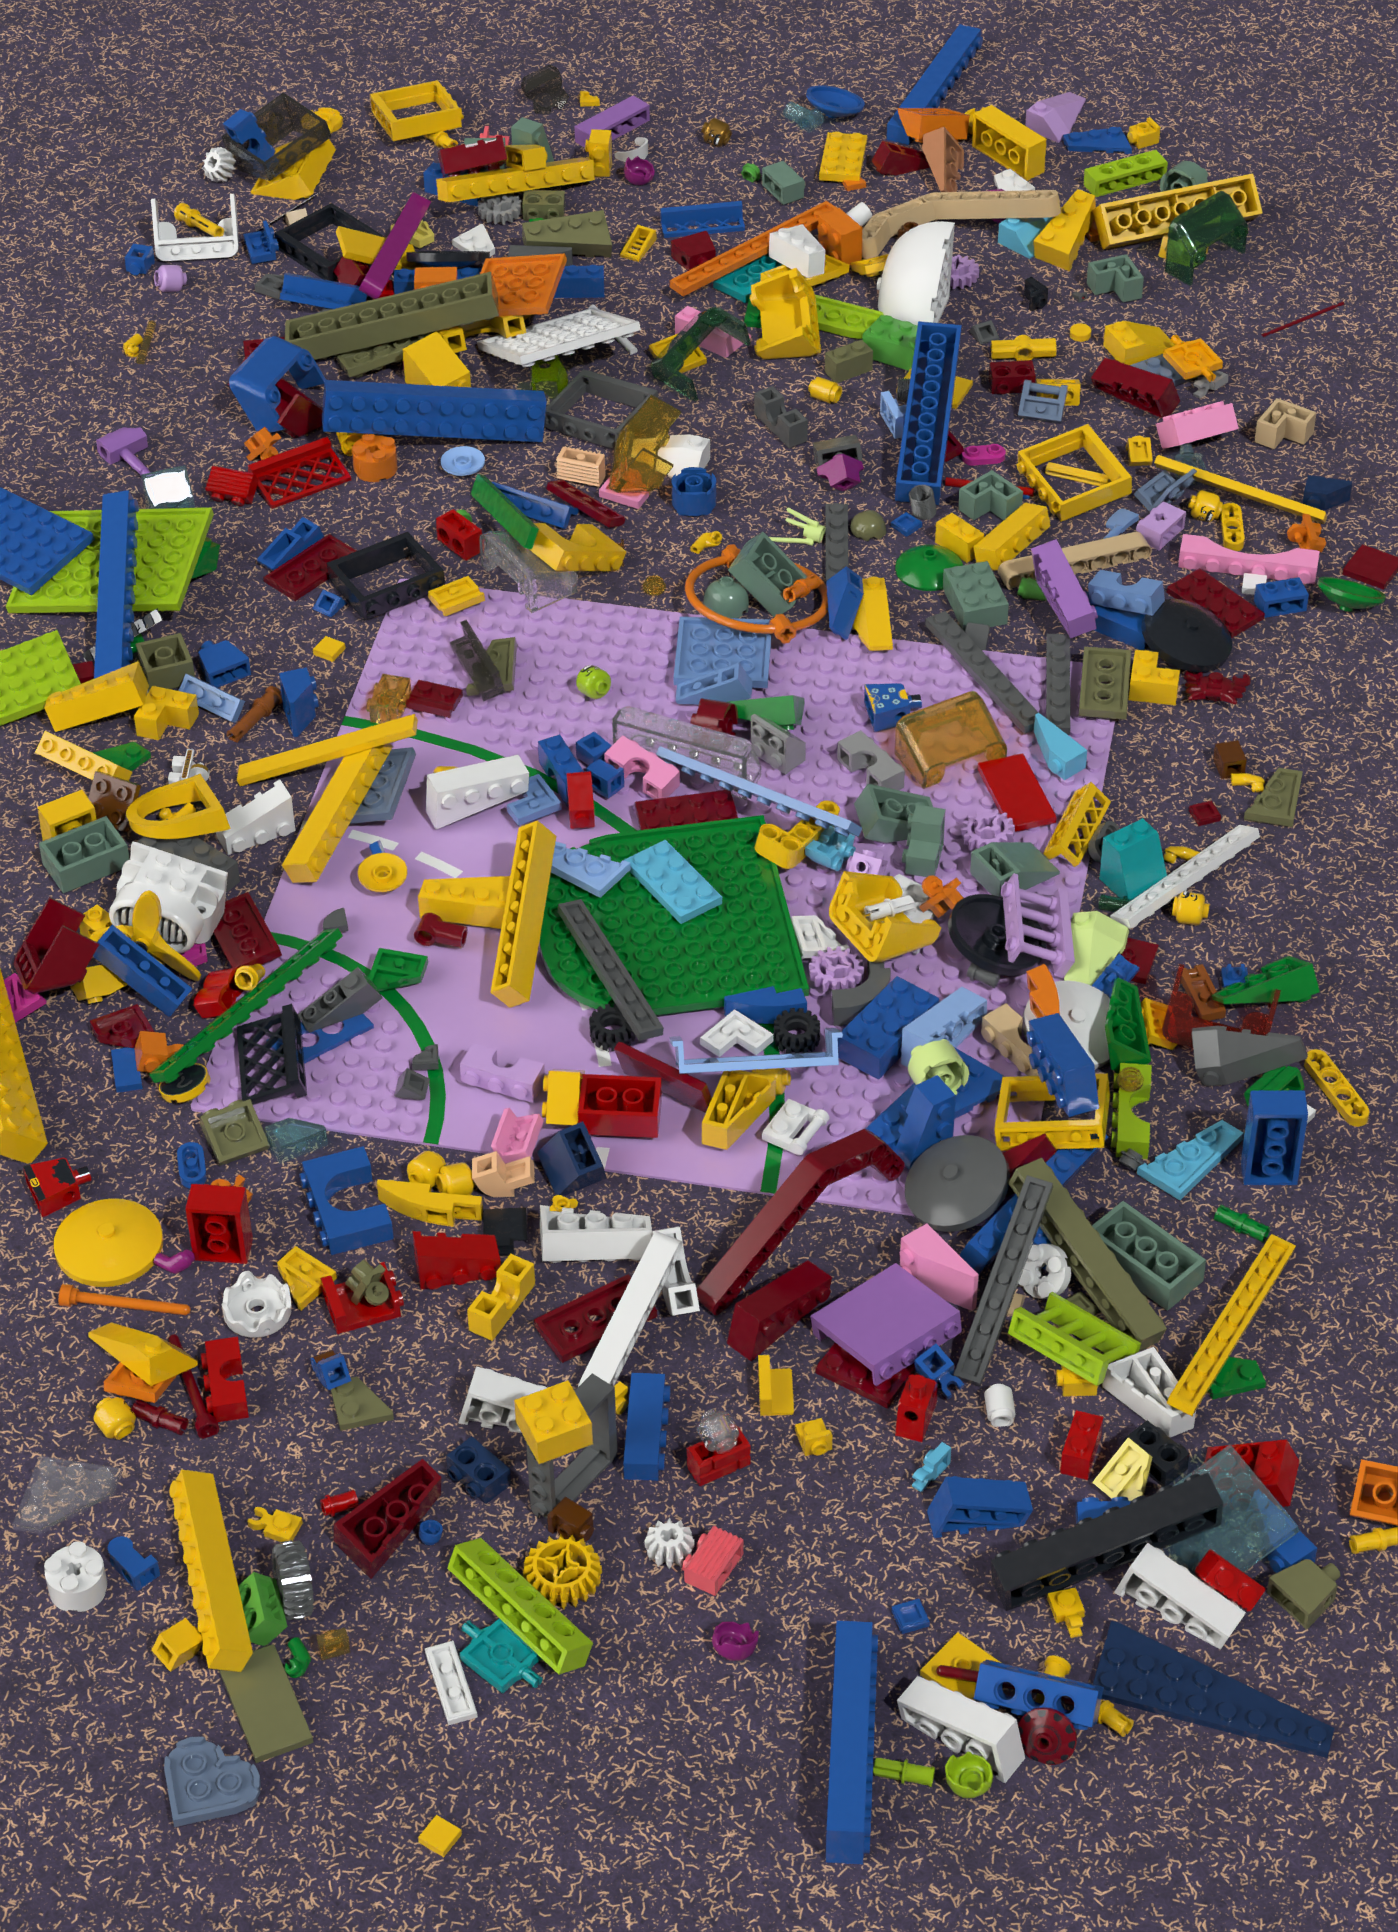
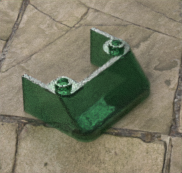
(1199, 228)
(671, 359)

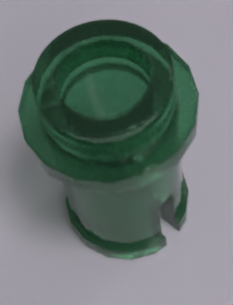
(1112, 903)

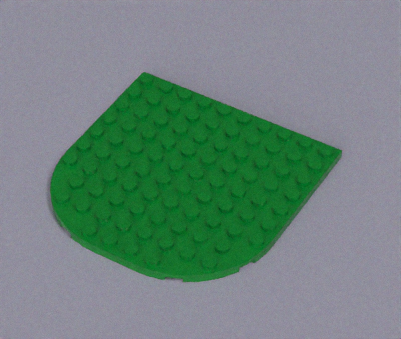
(691, 964)

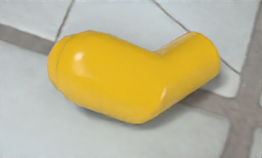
(131, 346)
(1246, 779)

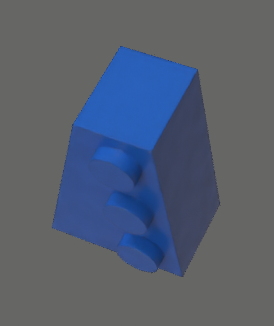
(928, 1120)
(978, 1503)

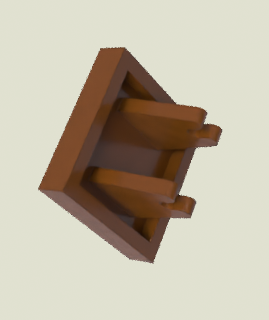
(112, 798)

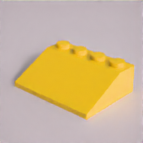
(299, 178)

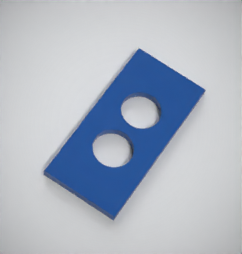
(352, 1028)

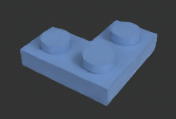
(536, 803)

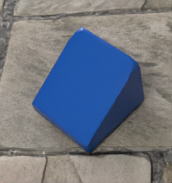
(328, 603)

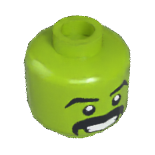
(593, 682)

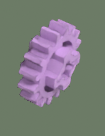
(963, 271)
(987, 829)
(836, 969)

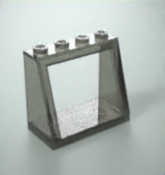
(277, 121)

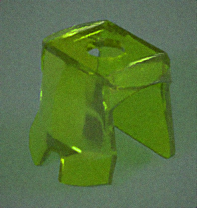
(554, 373)

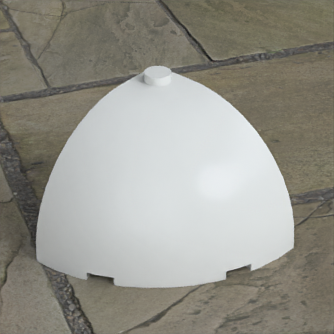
(918, 274)

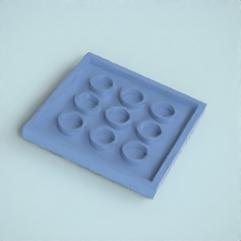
(708, 647)

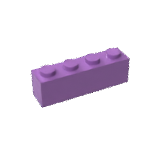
(618, 118)

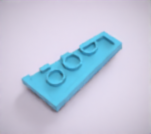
(1191, 1160)

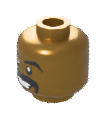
(716, 132)

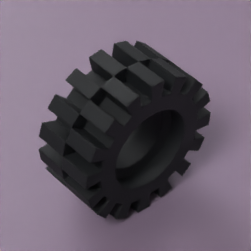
(801, 1021)
(606, 1037)

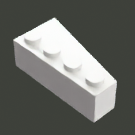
(493, 1397)
(1180, 1596)

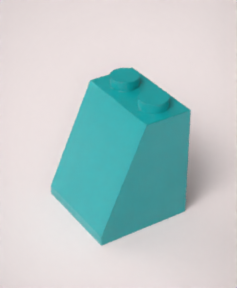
(1132, 860)

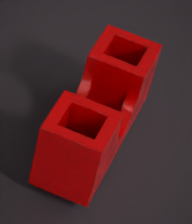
(227, 1397)

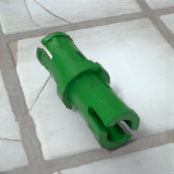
(1242, 1223)

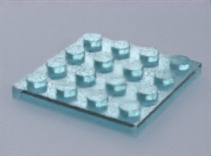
(1251, 1517)

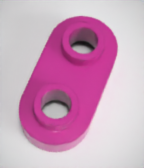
(983, 454)

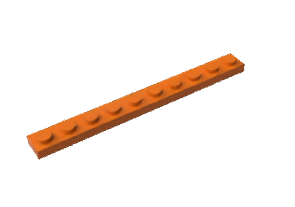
(742, 254)

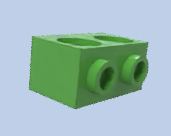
(262, 1608)

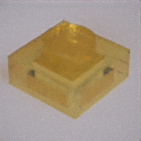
(333, 1644)

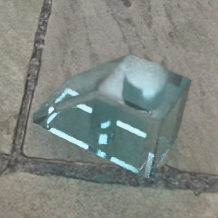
(294, 1138)

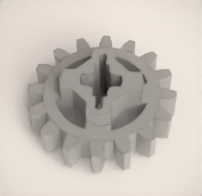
(500, 208)

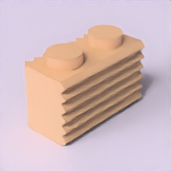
(581, 466)

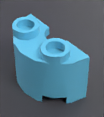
(831, 849)

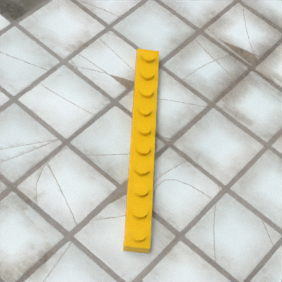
(1231, 1325)

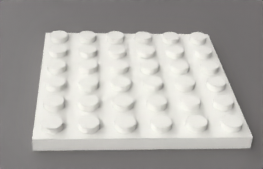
(560, 336)

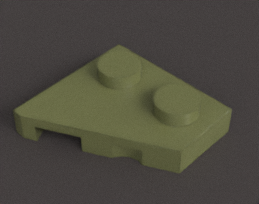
(358, 1405)

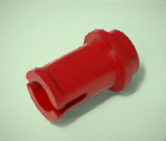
(338, 1503)

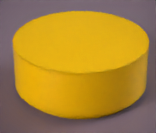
(1080, 332)

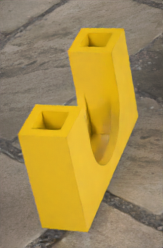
(504, 325)
(586, 551)

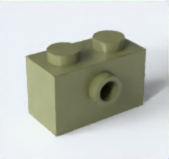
(848, 361)

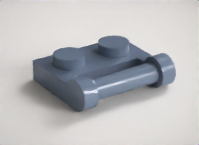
(1039, 407)

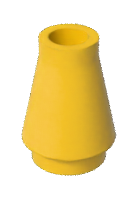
(249, 976)

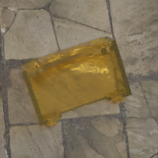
(945, 735)

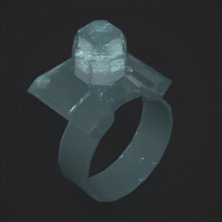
(1188, 457)

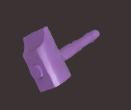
(123, 445)

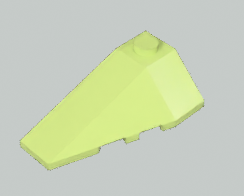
(1095, 945)

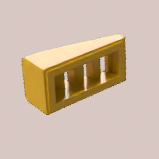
(639, 232)

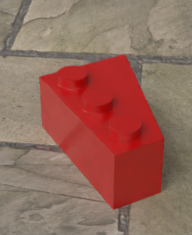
(454, 1259)

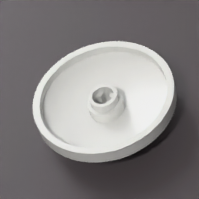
(1085, 1014)

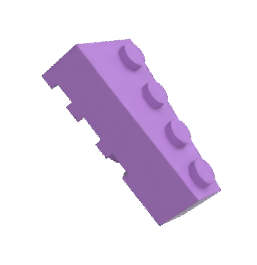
(1063, 589)

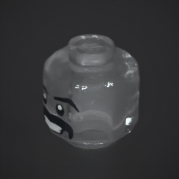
(718, 1431)

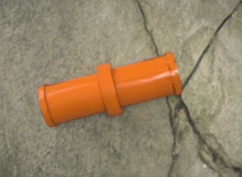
(801, 588)

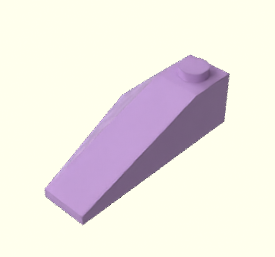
(1054, 115)

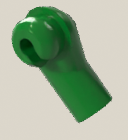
(301, 1658)

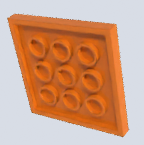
(525, 282)

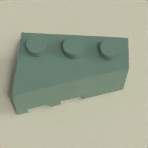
(530, 133)

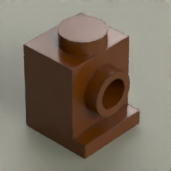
(570, 1520)

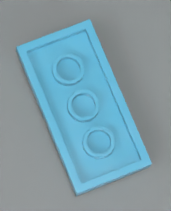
(673, 881)

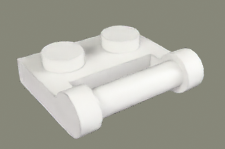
(789, 1122)

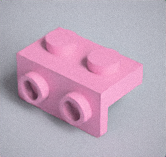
(516, 1135)

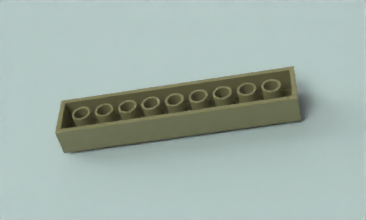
(395, 317)

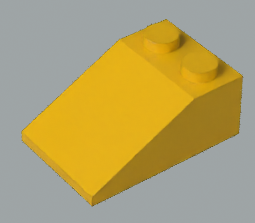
(1134, 341)

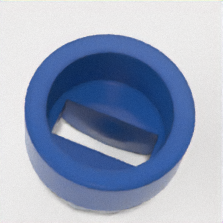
(430, 1532)

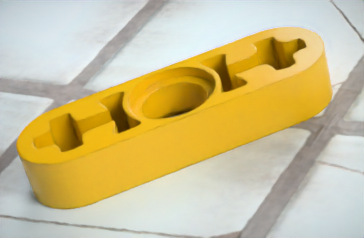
(1235, 521)

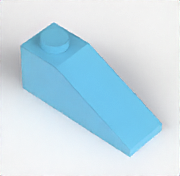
(1059, 750)

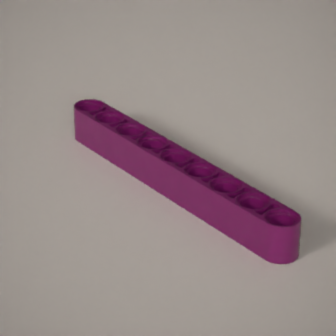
(394, 246)

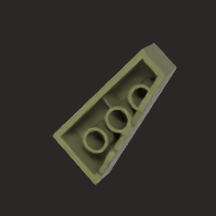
(583, 232)

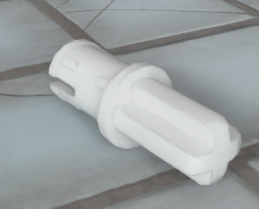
(889, 908)

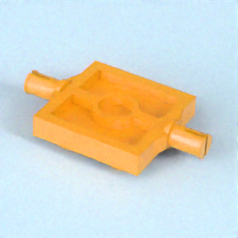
(1192, 358)

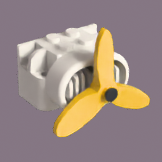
(167, 905)

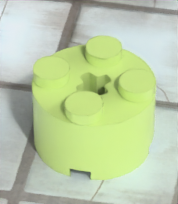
(938, 1059)

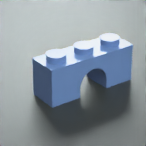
(1142, 597)

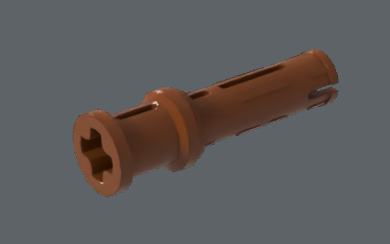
(261, 708)

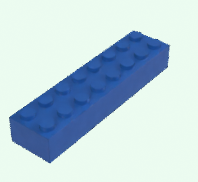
(852, 1743)

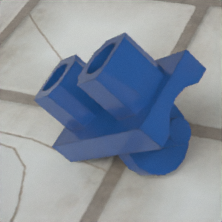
(1117, 968)

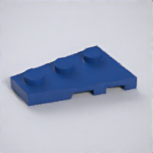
(1102, 140)

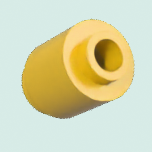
(825, 390)

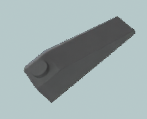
(1233, 1056)

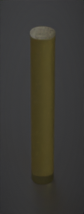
(146, 342)

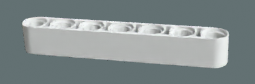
(633, 1308)

